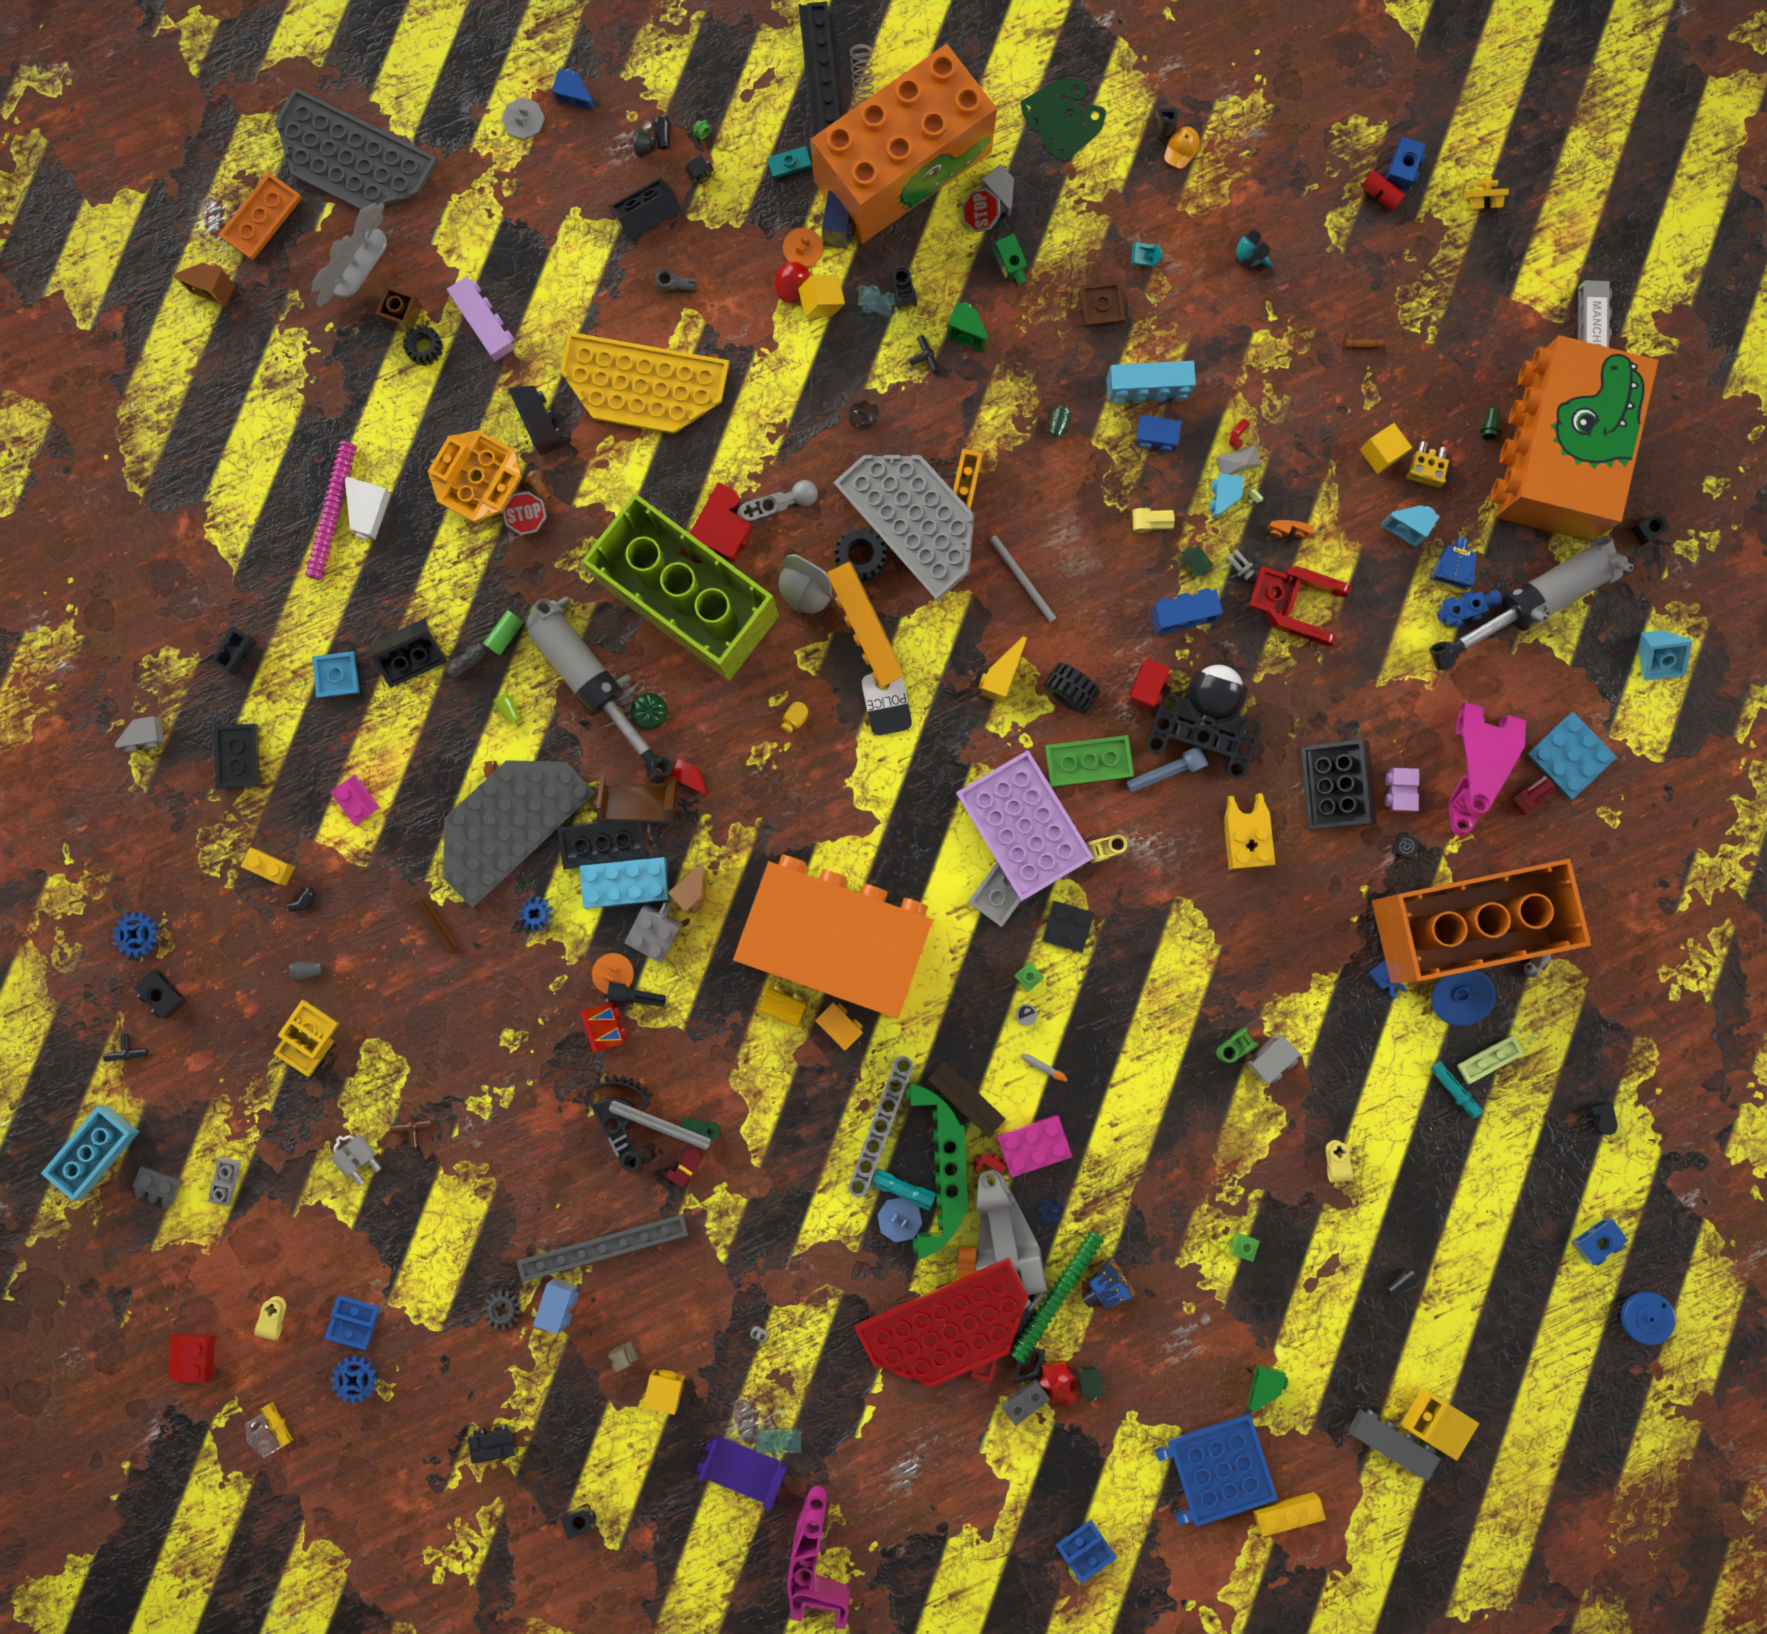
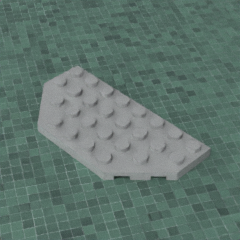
(914, 516)

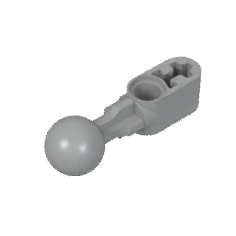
(803, 494)

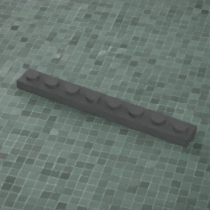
(602, 1247)

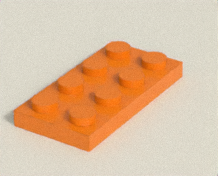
(260, 216)

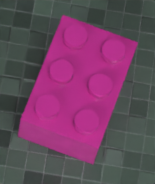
(1034, 1146)

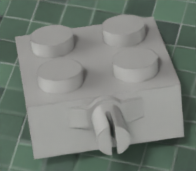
(654, 932)

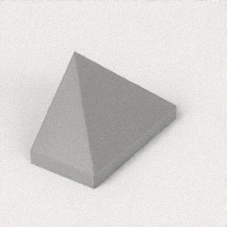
(1239, 461)

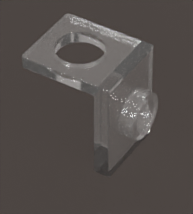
(261, 1440)

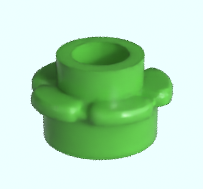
(701, 129)

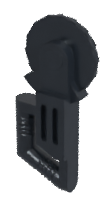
(1040, 1353)

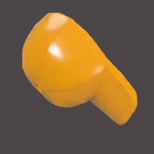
(1182, 149)

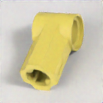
(1146, 520)

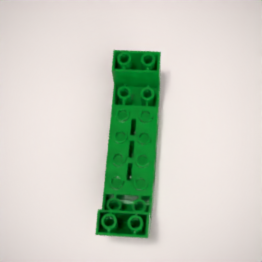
(952, 1205)

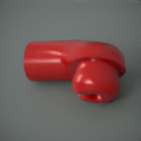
(1234, 440)

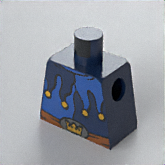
(1108, 1286)

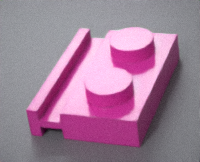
(355, 800)

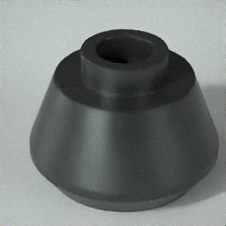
(643, 143)

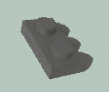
(472, 655)
(157, 1186)

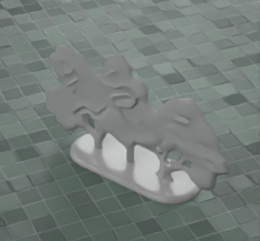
(352, 257)

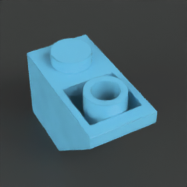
(1227, 493)

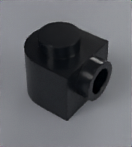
(1167, 125)
(699, 170)

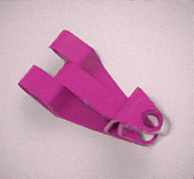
(1490, 758)
(806, 1587)

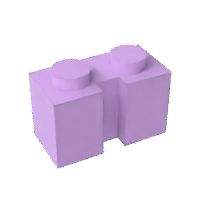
(1402, 790)

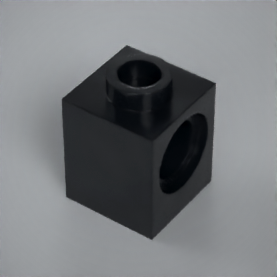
(1644, 534)
(570, 1526)

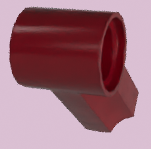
(1528, 798)

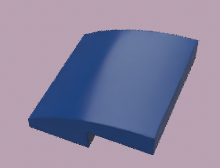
(352, 1323)
(1086, 1551)

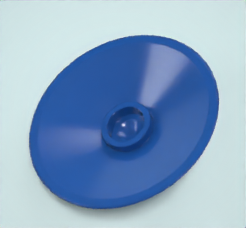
(1463, 998)

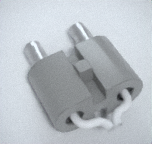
(353, 1156)

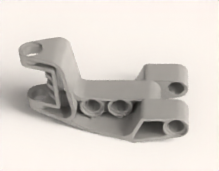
(1007, 1233)

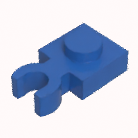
(1382, 979)

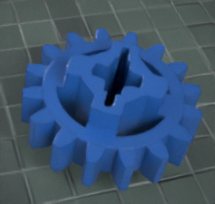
(127, 938)
(348, 1373)

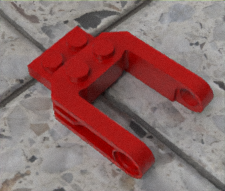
(1277, 593)

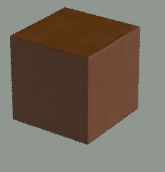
(398, 309)

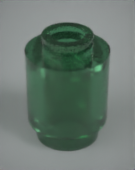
(1059, 421)

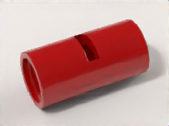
(1383, 190)

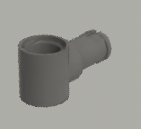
(674, 282)

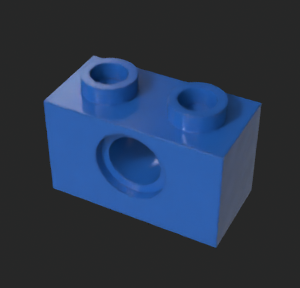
(1410, 152)
(1587, 1242)

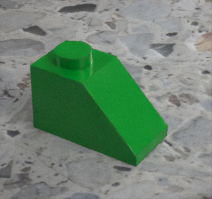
(1266, 1386)

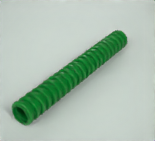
(1056, 1296)

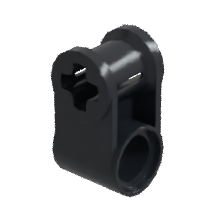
(904, 292)

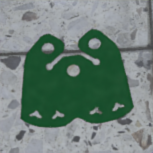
(1053, 122)

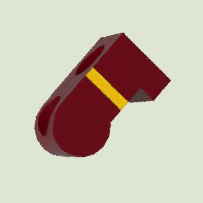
(691, 1159)

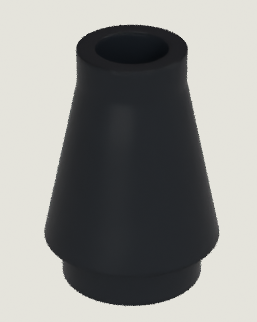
(662, 131)
(1404, 1282)

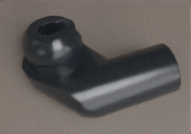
(304, 902)

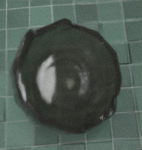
(862, 415)

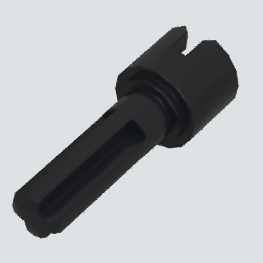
(619, 993)

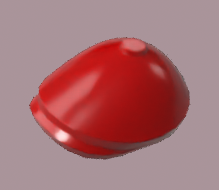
(789, 279)

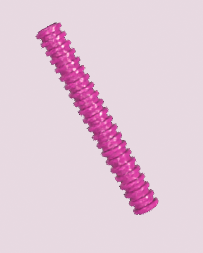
(330, 511)

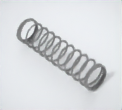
(861, 55)

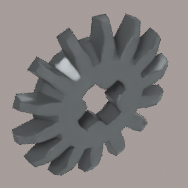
(506, 1317)

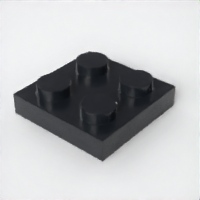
(1068, 926)

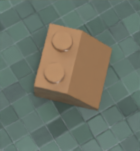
(691, 890)

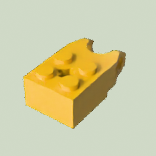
(1247, 828)

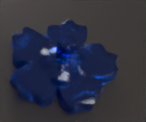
(1050, 1210)

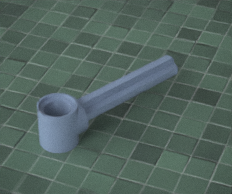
(1191, 761)

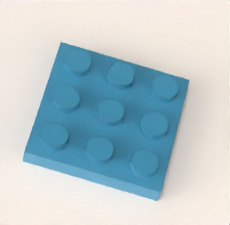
(1571, 756)

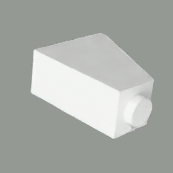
(365, 507)

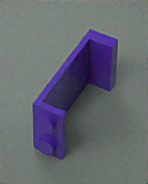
(742, 1470)

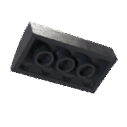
(601, 842)

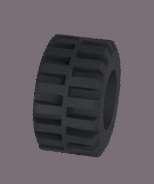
(867, 539)
(1071, 688)

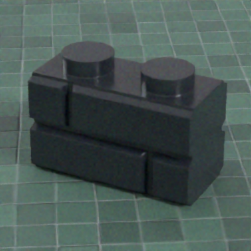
(492, 1444)

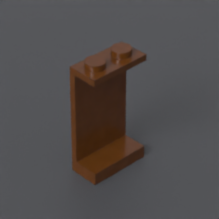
(636, 802)

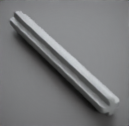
(659, 1125)

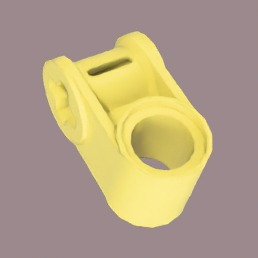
(1105, 848)
(1338, 1166)
(270, 1322)

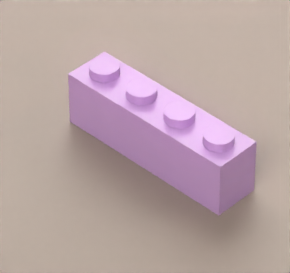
(481, 319)

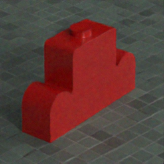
(720, 526)

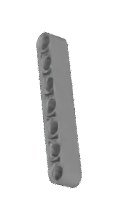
(873, 1134)

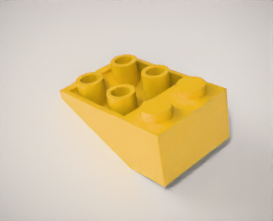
(1439, 1424)

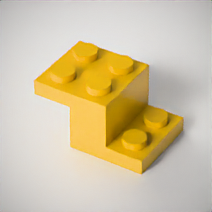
(306, 1038)

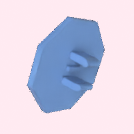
(899, 1219)

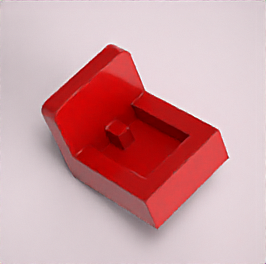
(993, 1161)

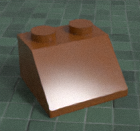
(207, 282)

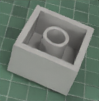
(1272, 1059)

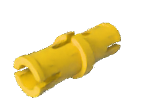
(276, 1424)

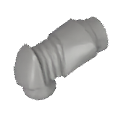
(1535, 965)

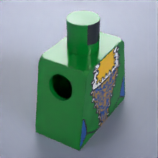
(1006, 252)

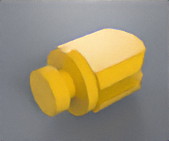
(794, 717)

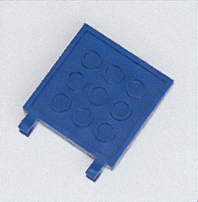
(1220, 1470)

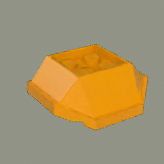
(460, 461)

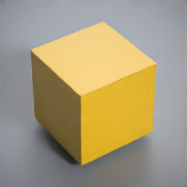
(821, 296)
(1385, 448)
(663, 1391)

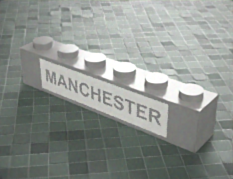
(1594, 312)

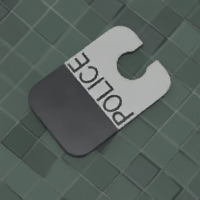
(886, 708)

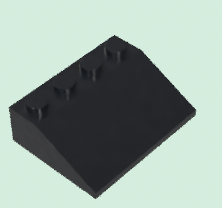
(1339, 785)

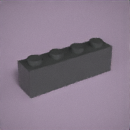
(1393, 1444)

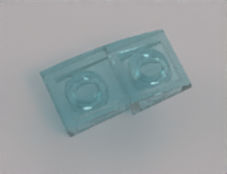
(778, 1440)

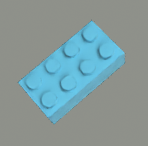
(1150, 382)
(624, 883)
(90, 1152)

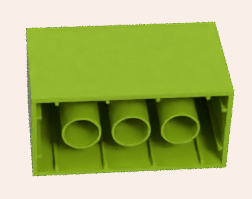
(699, 605)

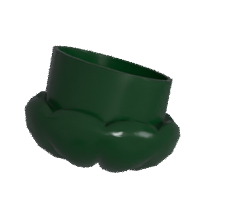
(649, 711)

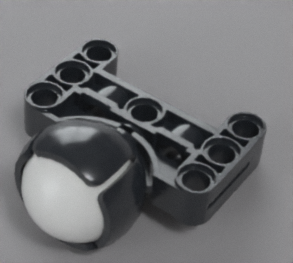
(1213, 697)

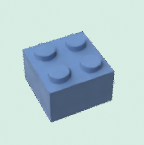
(556, 1306)

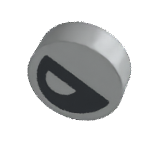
(1026, 1014)

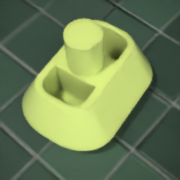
(1255, 496)

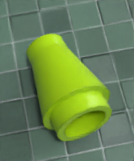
(507, 707)

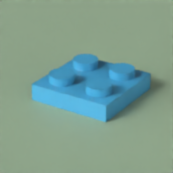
(336, 675)

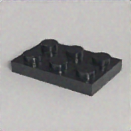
(236, 756)

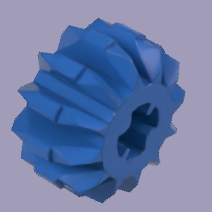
(534, 922)

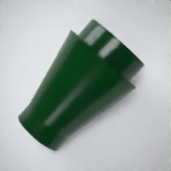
(1491, 427)

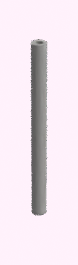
(1022, 578)

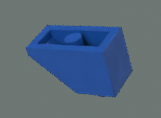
(571, 90)

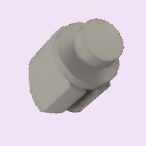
(1241, 571)

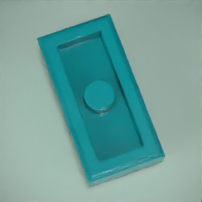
(789, 162)

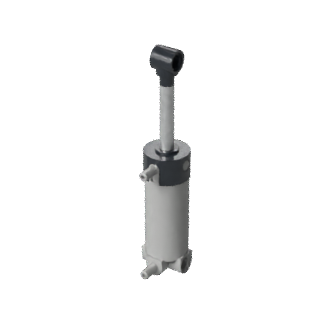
(1544, 596)
(587, 676)

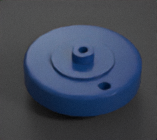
(1648, 1318)

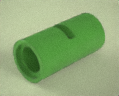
(503, 632)

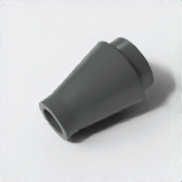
(304, 970)

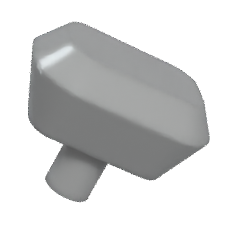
(759, 1334)

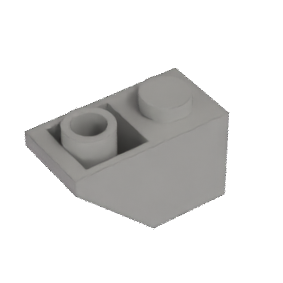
(1000, 184)
(141, 733)

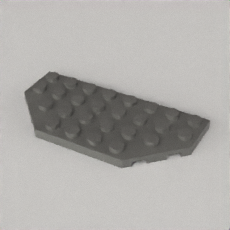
(348, 154)
(507, 822)

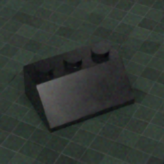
(645, 208)
(536, 418)
(407, 653)

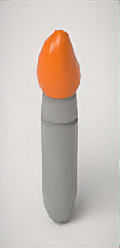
(1056, 1074)

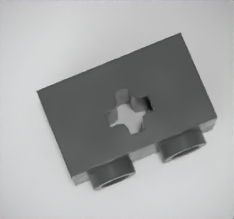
(1025, 1401)

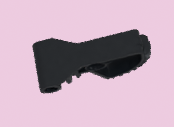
(619, 1139)

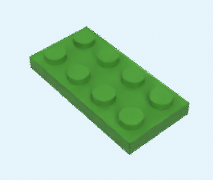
(1089, 761)

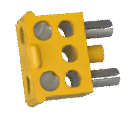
(1428, 467)

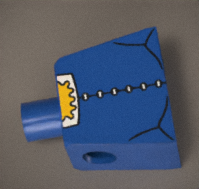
(1455, 565)

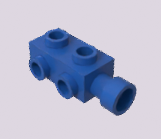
(1466, 609)

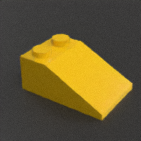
(1000, 675)

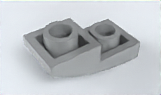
(225, 1181)

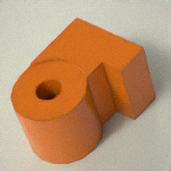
(965, 1261)

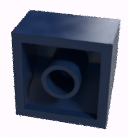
(836, 223)

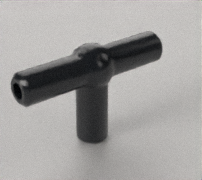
(927, 354)
(125, 1054)

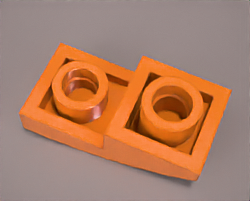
(1283, 527)

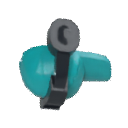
(1251, 253)

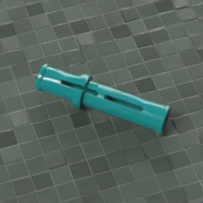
(1459, 1093)

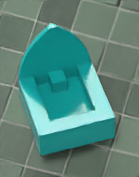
(1146, 254)

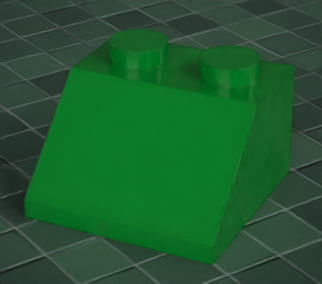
(967, 328)

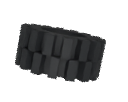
(414, 337)

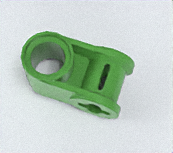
(1239, 1043)

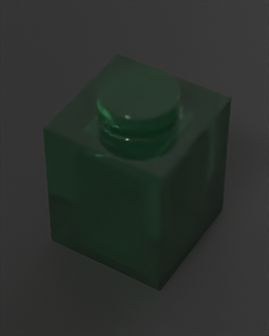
(1195, 562)
(1090, 1382)

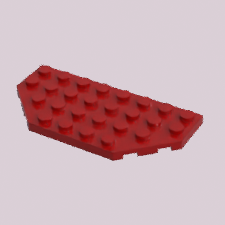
(949, 1327)

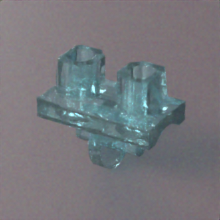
(873, 301)

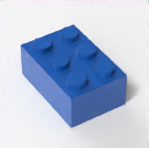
(1186, 611)

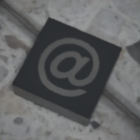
(1405, 846)

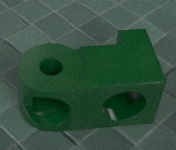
(702, 1127)

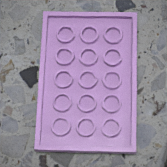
(1024, 825)

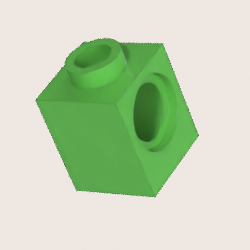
(1028, 977)
(1244, 1246)

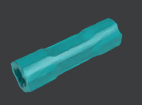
(917, 1195)

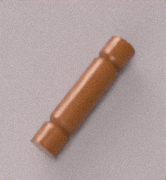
(1379, 343)

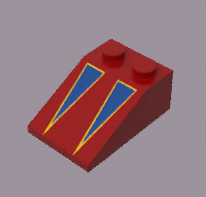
(604, 1027)

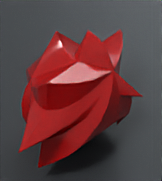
(1060, 1383)

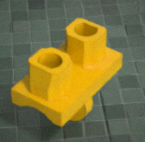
(1496, 195)

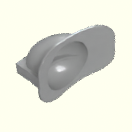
(804, 585)

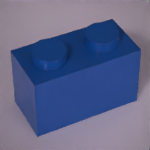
(1157, 433)

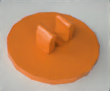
(803, 246)
(612, 968)

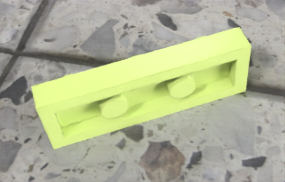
(1490, 1059)

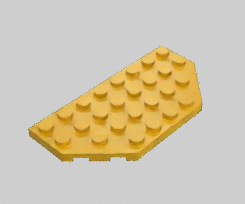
(641, 382)

